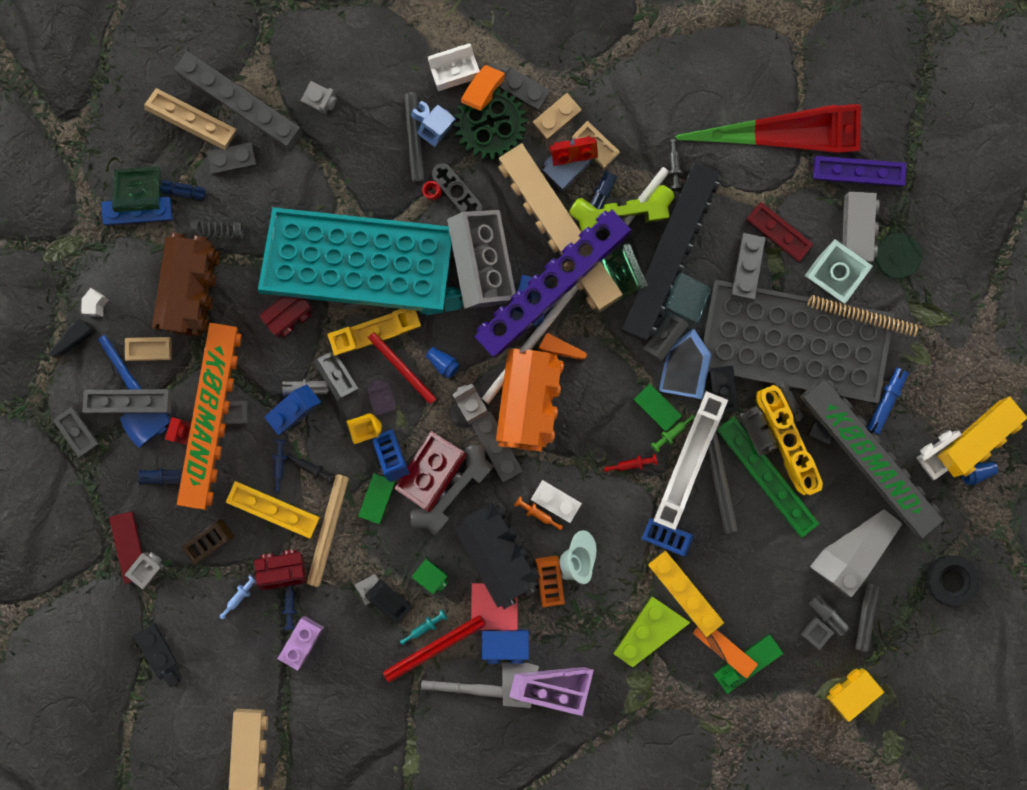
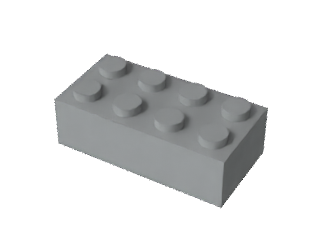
(481, 258)

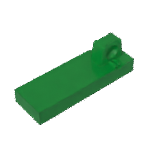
(762, 653)

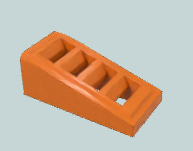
(558, 347)
(548, 562)

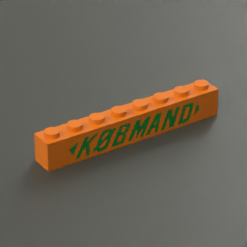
(208, 417)

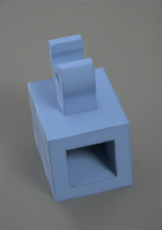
(434, 123)

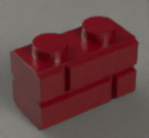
(285, 314)
(280, 570)

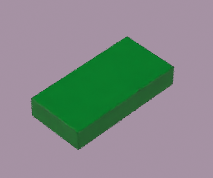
(657, 407)
(376, 499)

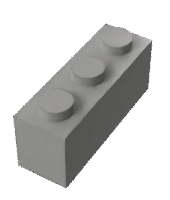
(860, 224)

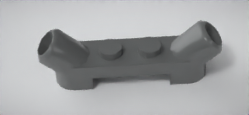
(476, 467)

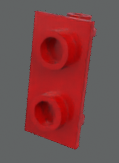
(564, 153)

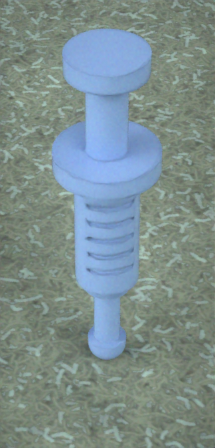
(239, 596)

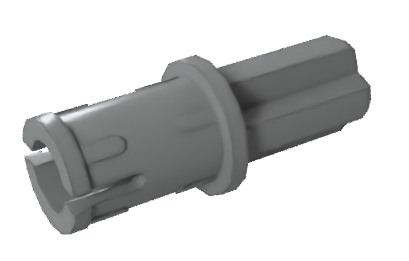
(317, 387)

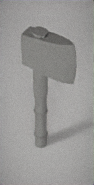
(503, 691)

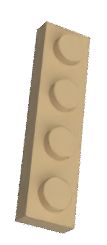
(190, 119)

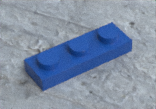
(142, 216)

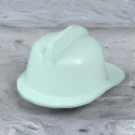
(579, 559)

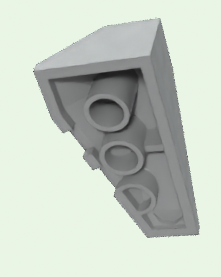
(855, 554)

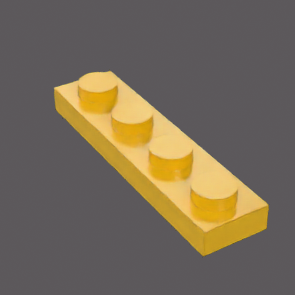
(273, 509)
(686, 593)

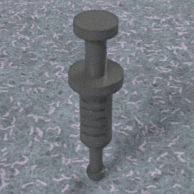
(675, 167)

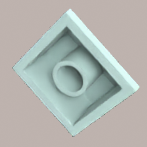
(838, 271)

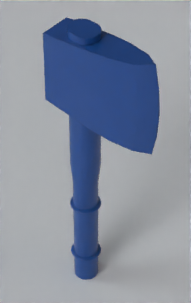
(138, 427)

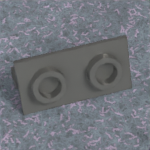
(760, 436)

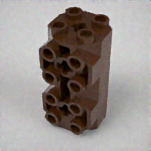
(184, 285)

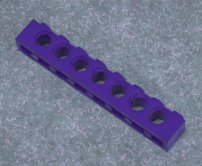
(566, 281)

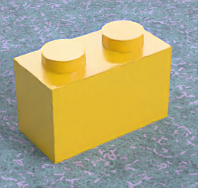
(854, 694)

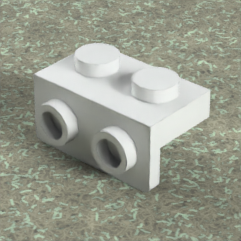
(453, 67)
(929, 458)

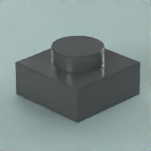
(817, 633)

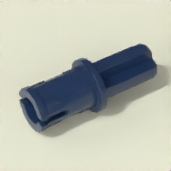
(603, 190)
(160, 476)

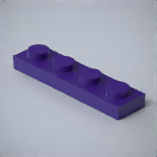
(859, 171)

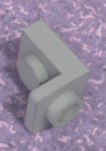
(319, 98)
(470, 403)
(144, 569)

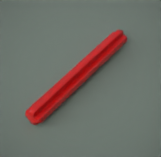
(434, 648)

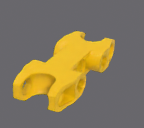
(790, 454)

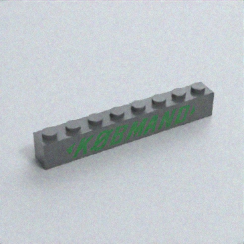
(871, 458)

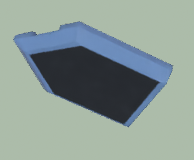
(686, 367)

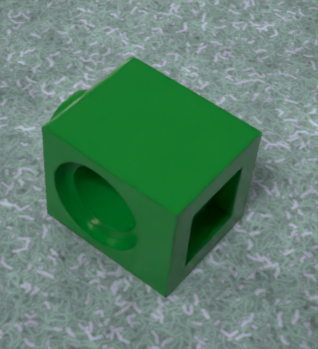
(430, 576)

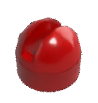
(435, 186)

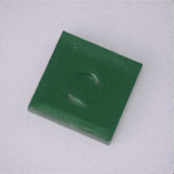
(136, 189)
(625, 271)

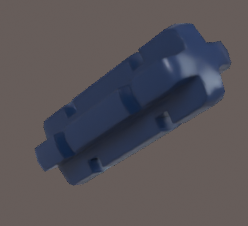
(182, 190)

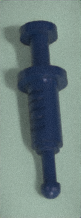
(279, 463)
(289, 608)

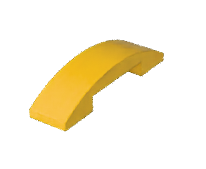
(385, 327)

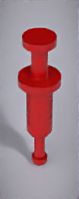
(631, 464)

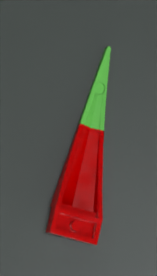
(820, 129)

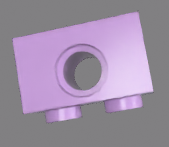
(300, 643)

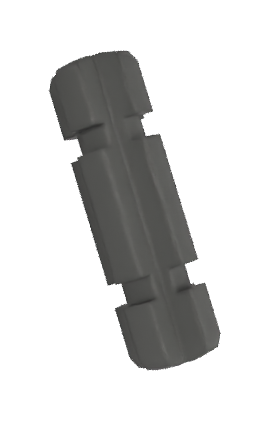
(784, 387)

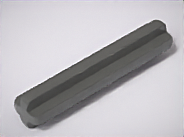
(867, 617)

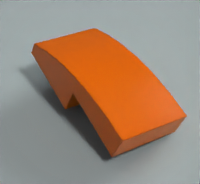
(482, 86)

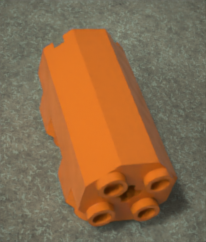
(526, 399)

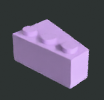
(554, 689)

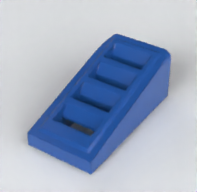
(395, 468)
(686, 544)

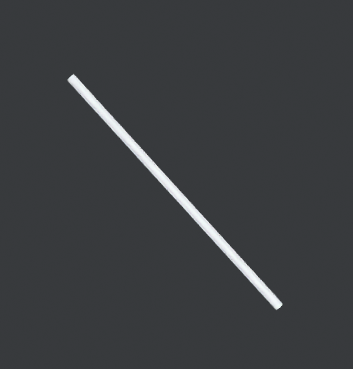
(558, 307)

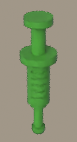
(671, 434)

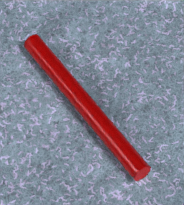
(402, 368)

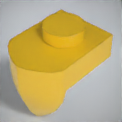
(364, 428)

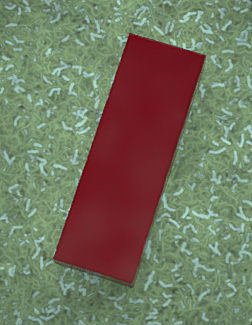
(779, 232)
(126, 541)

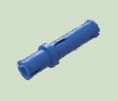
(888, 400)

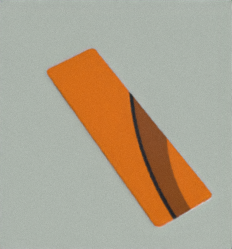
(728, 651)

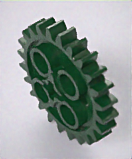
(497, 143)

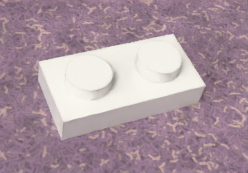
(556, 501)

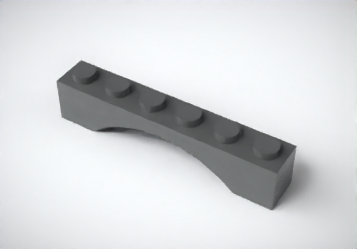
(238, 100)

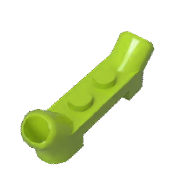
(654, 209)

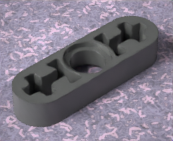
(450, 175)

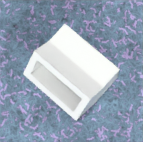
(93, 303)

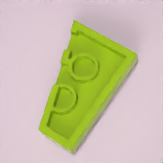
(649, 631)

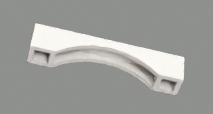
(690, 460)

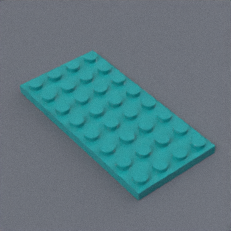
(356, 260)

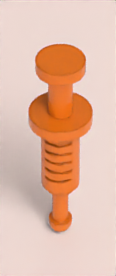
(537, 513)

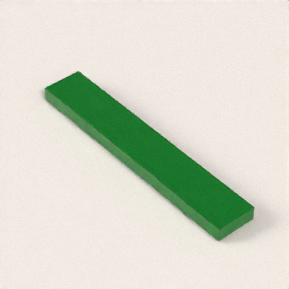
(767, 477)

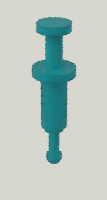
(424, 627)

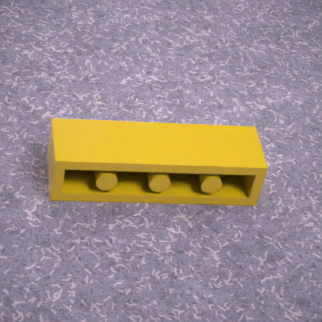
(981, 437)

